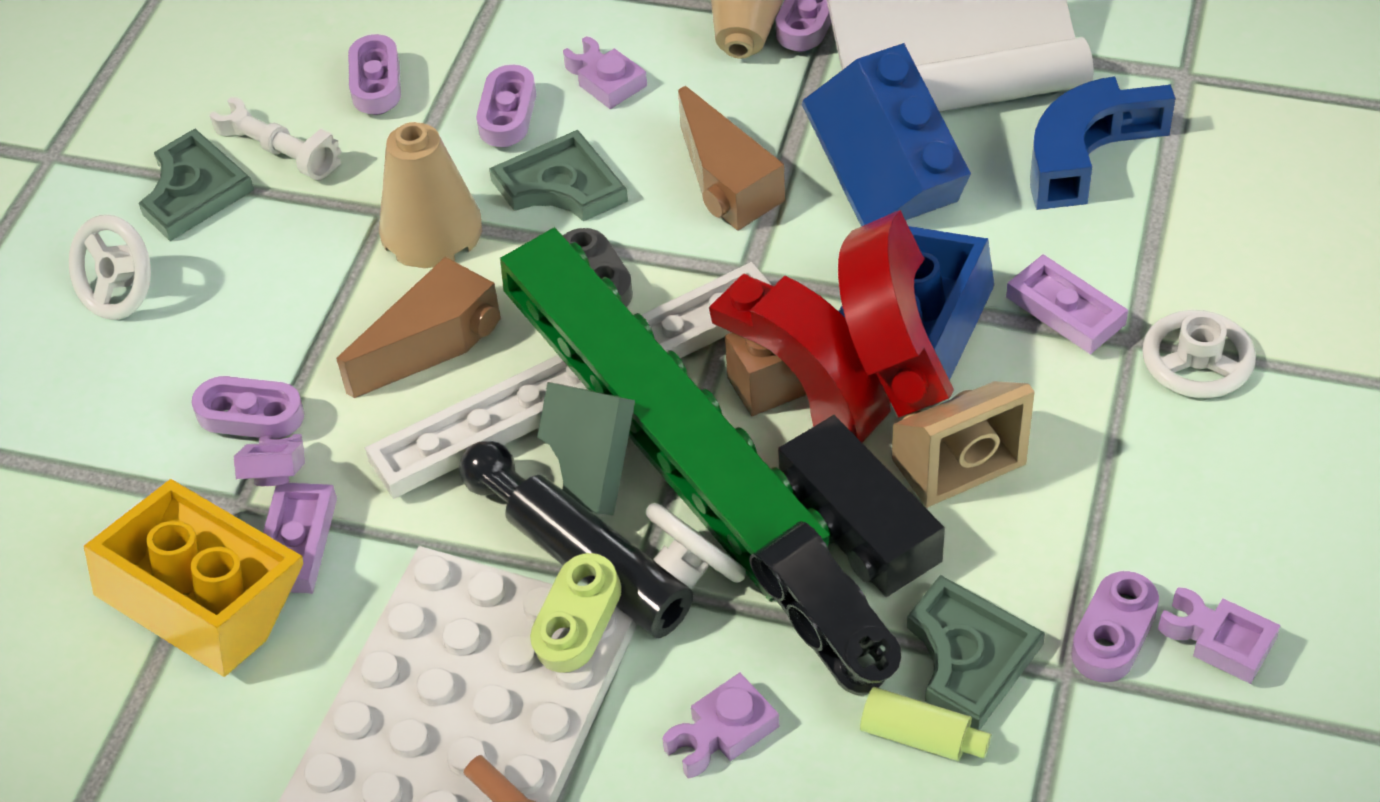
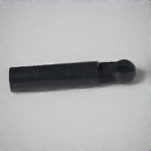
(569, 529)

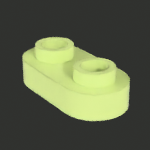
(576, 607)

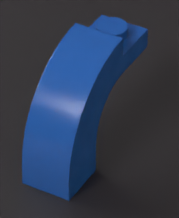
(1085, 121)

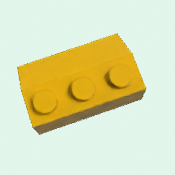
(193, 575)

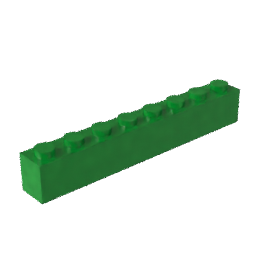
(672, 419)

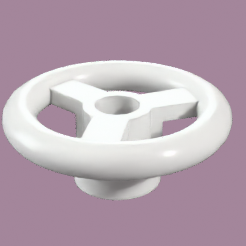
(114, 266)
(1199, 347)
(690, 551)

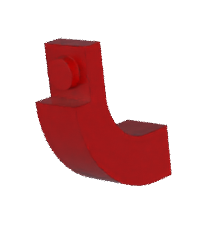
(882, 314)
(811, 342)

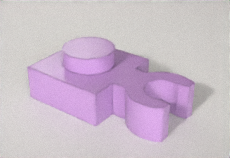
(605, 76)
(270, 460)
(1226, 637)
(726, 720)

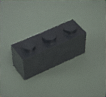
(865, 506)

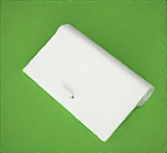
(970, 48)

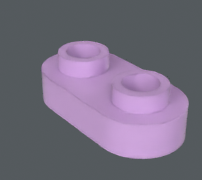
(802, 24)
(374, 74)
(506, 105)
(253, 407)
(1118, 622)

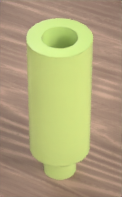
(922, 725)

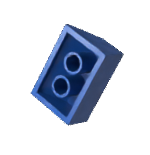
(887, 138)
(951, 289)

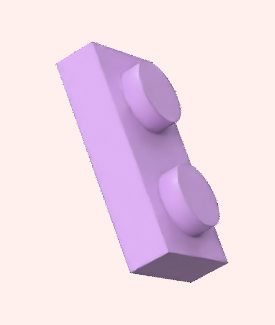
(1067, 303)
(301, 521)

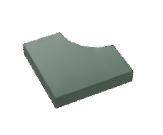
(560, 175)
(192, 185)
(589, 440)
(973, 649)

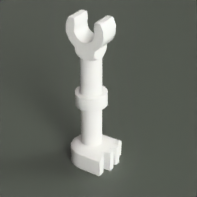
(314, 157)

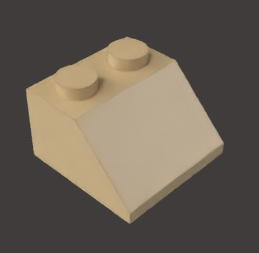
(964, 440)

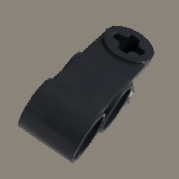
(826, 608)

